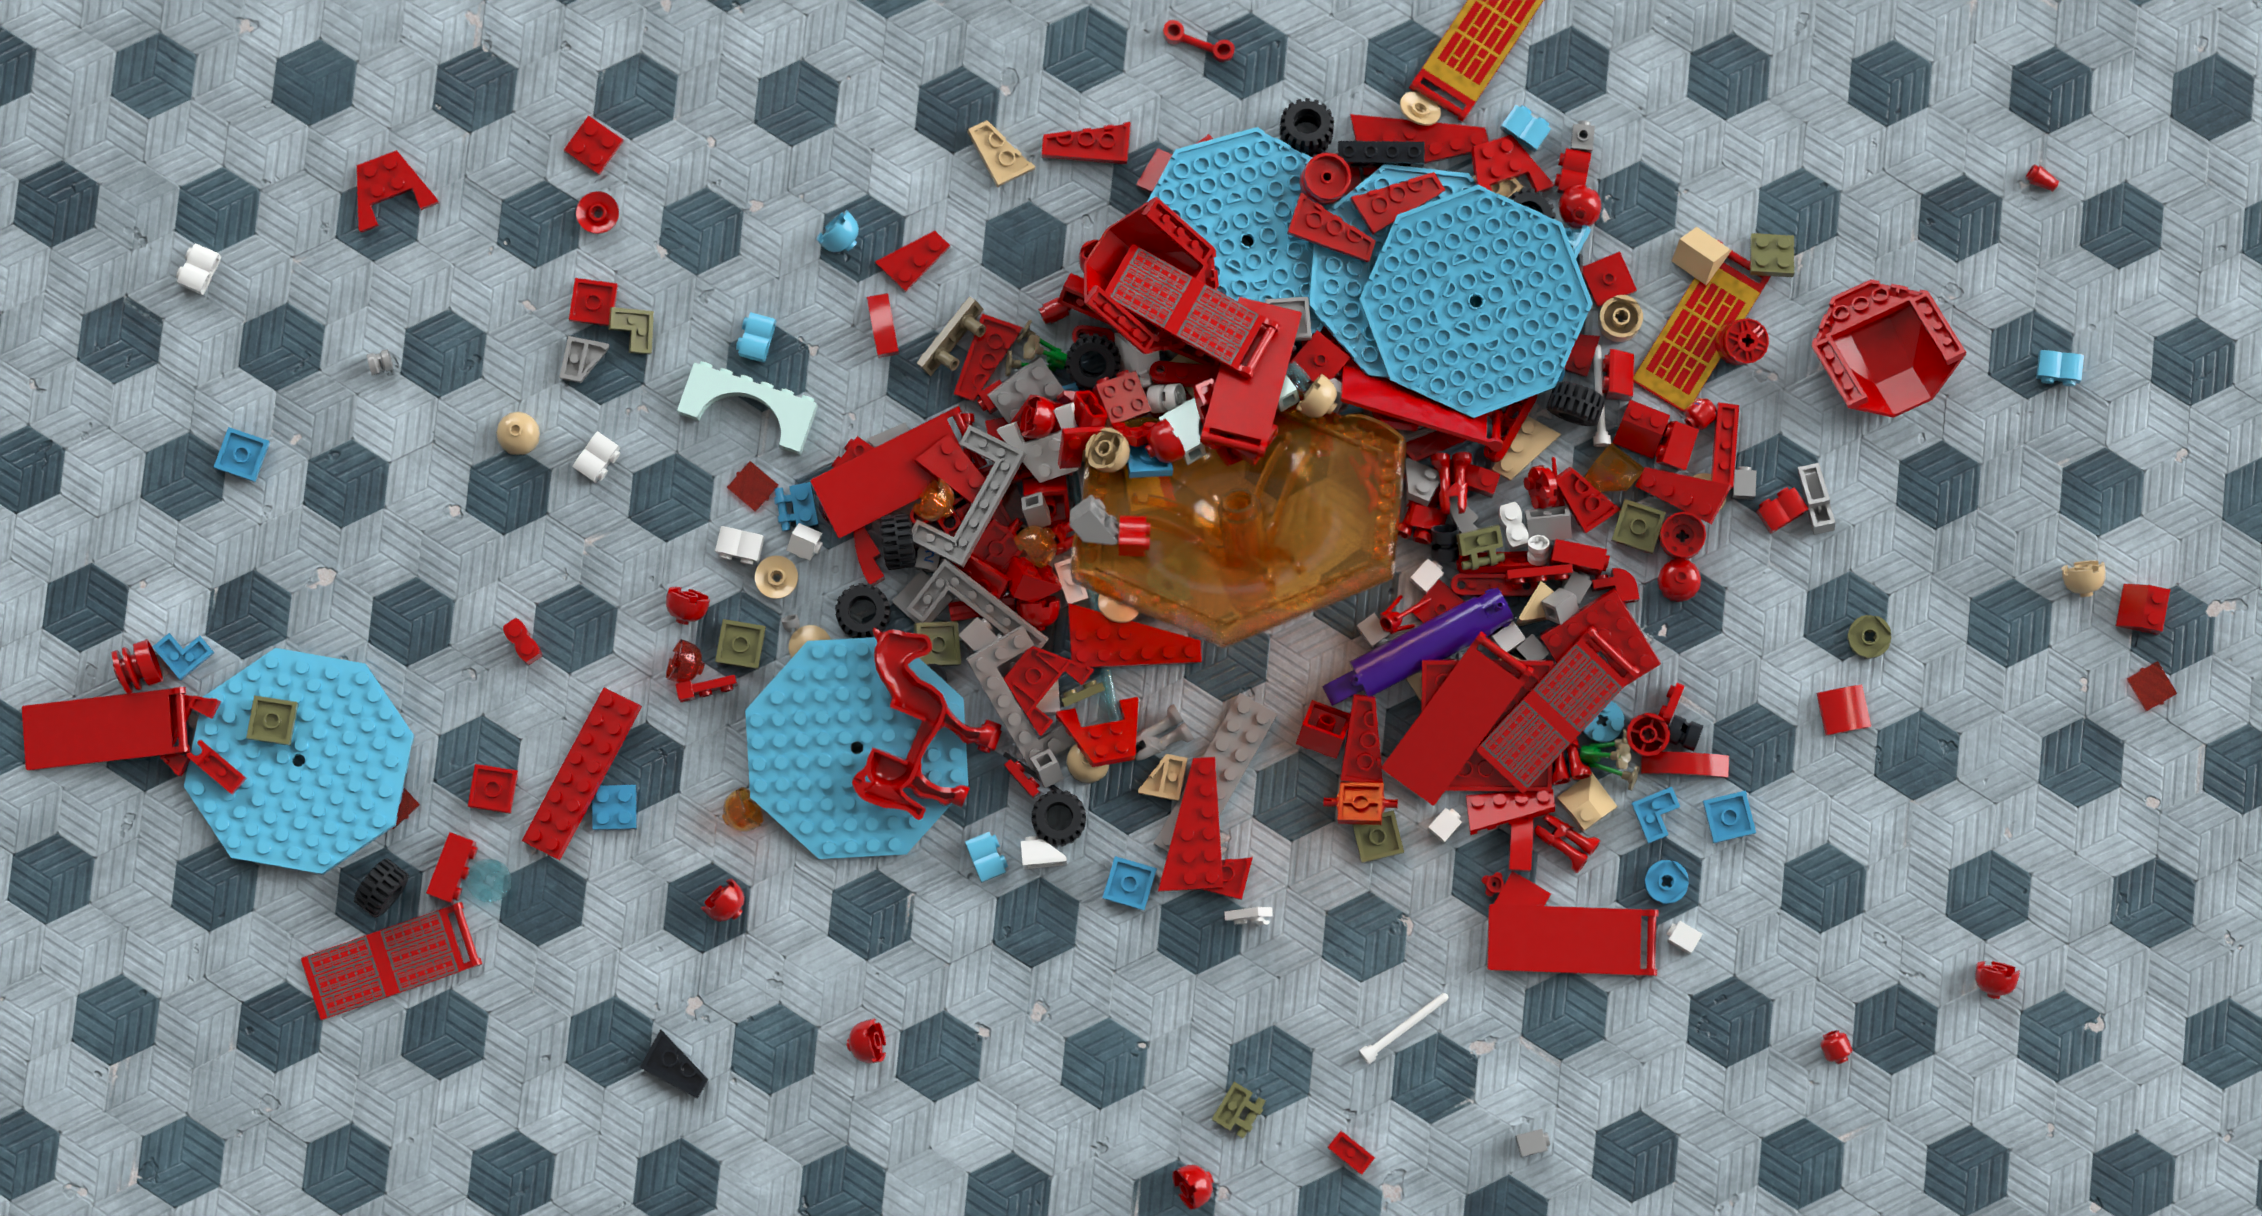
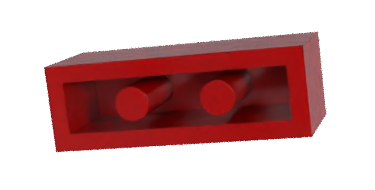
(452, 868)

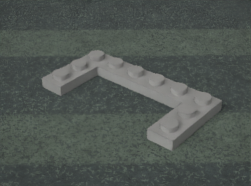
(1007, 462)
(978, 598)
(984, 665)

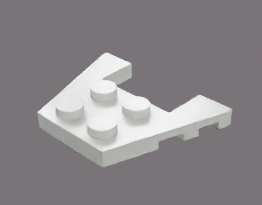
(1042, 453)

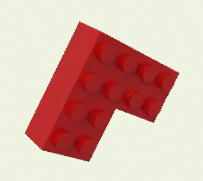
(1614, 625)

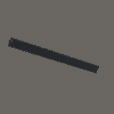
(1027, 769)

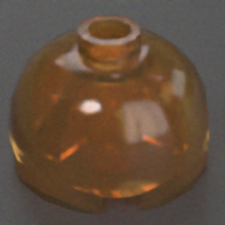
(935, 501)
(1038, 544)
(741, 812)

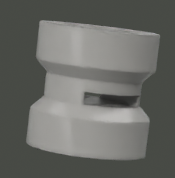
(375, 363)

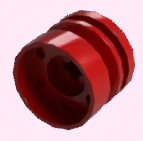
(1730, 344)
(1691, 526)
(138, 666)

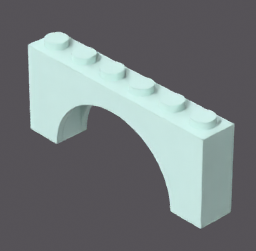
(710, 385)
(1189, 427)

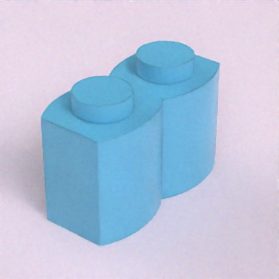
(1525, 127)
(756, 337)
(2059, 367)
(985, 856)

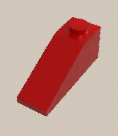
(1478, 479)

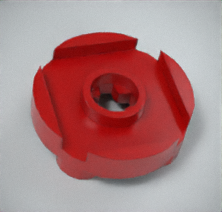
(1541, 487)

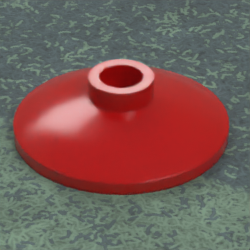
(596, 202)

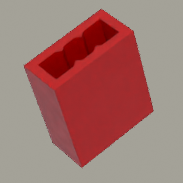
(1582, 557)

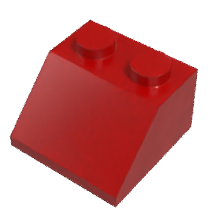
(1641, 429)
(1055, 496)
(2143, 608)
(1323, 729)

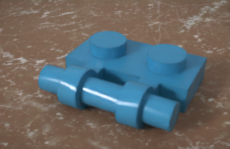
(803, 506)

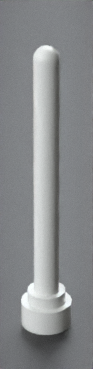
(1601, 437)
(1371, 1051)

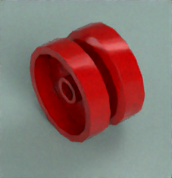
(1321, 167)

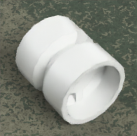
(1165, 398)

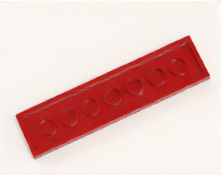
(581, 773)

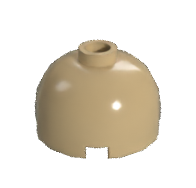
(1319, 398)
(518, 433)
(1107, 450)
(2084, 577)
(1081, 769)

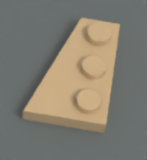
(998, 155)
(1526, 446)

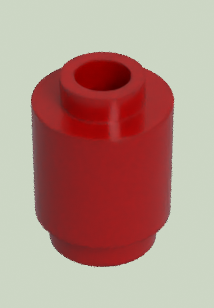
(1053, 311)
(994, 739)

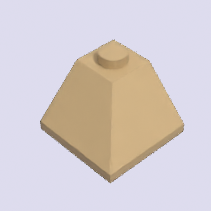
(1534, 610)
(1587, 802)

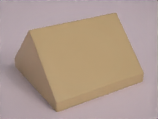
(1700, 255)

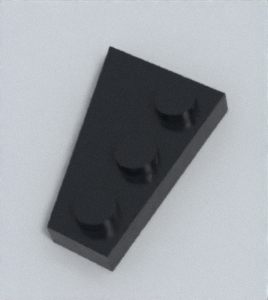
(673, 1066)

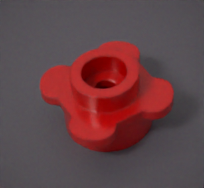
(1488, 880)

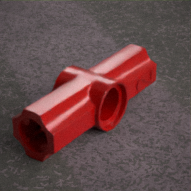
(961, 611)

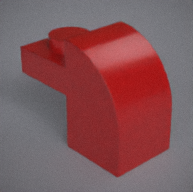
(1622, 582)

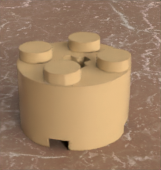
(1632, 318)

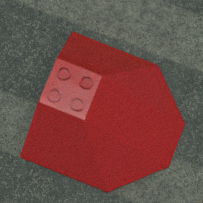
(1161, 234)
(1886, 347)

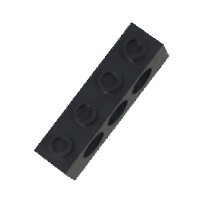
(1377, 153)

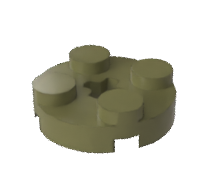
(1867, 648)

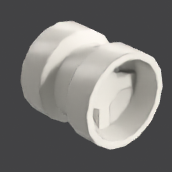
(1538, 550)

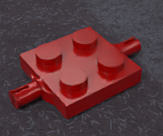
(997, 545)
(1360, 803)

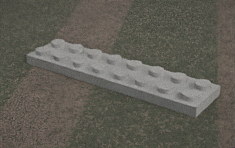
(1233, 751)

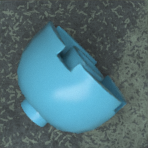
(840, 233)

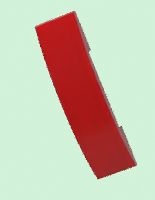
(1203, 395)
(1686, 764)

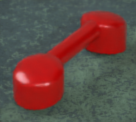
(1174, 34)

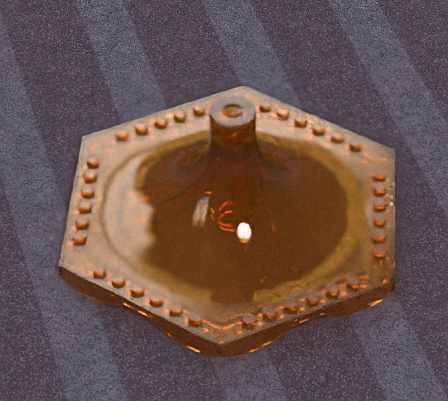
(1257, 541)

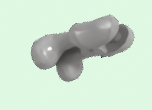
(1156, 745)

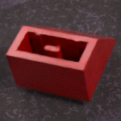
(1619, 375)
(1030, 581)

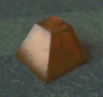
(1613, 471)

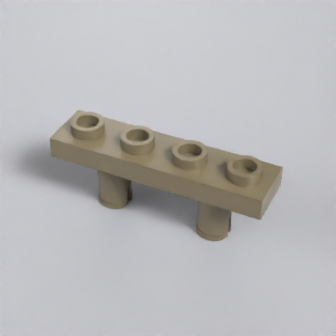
(954, 330)

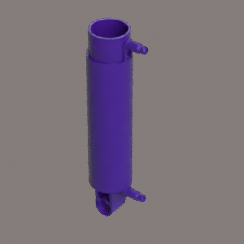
(1429, 641)

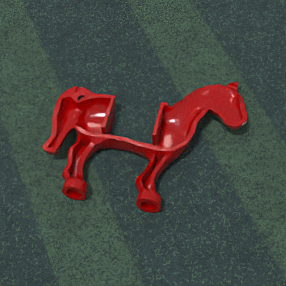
(923, 701)

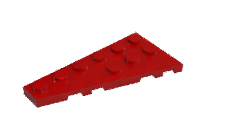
(1440, 139)
(1107, 643)
(1195, 847)

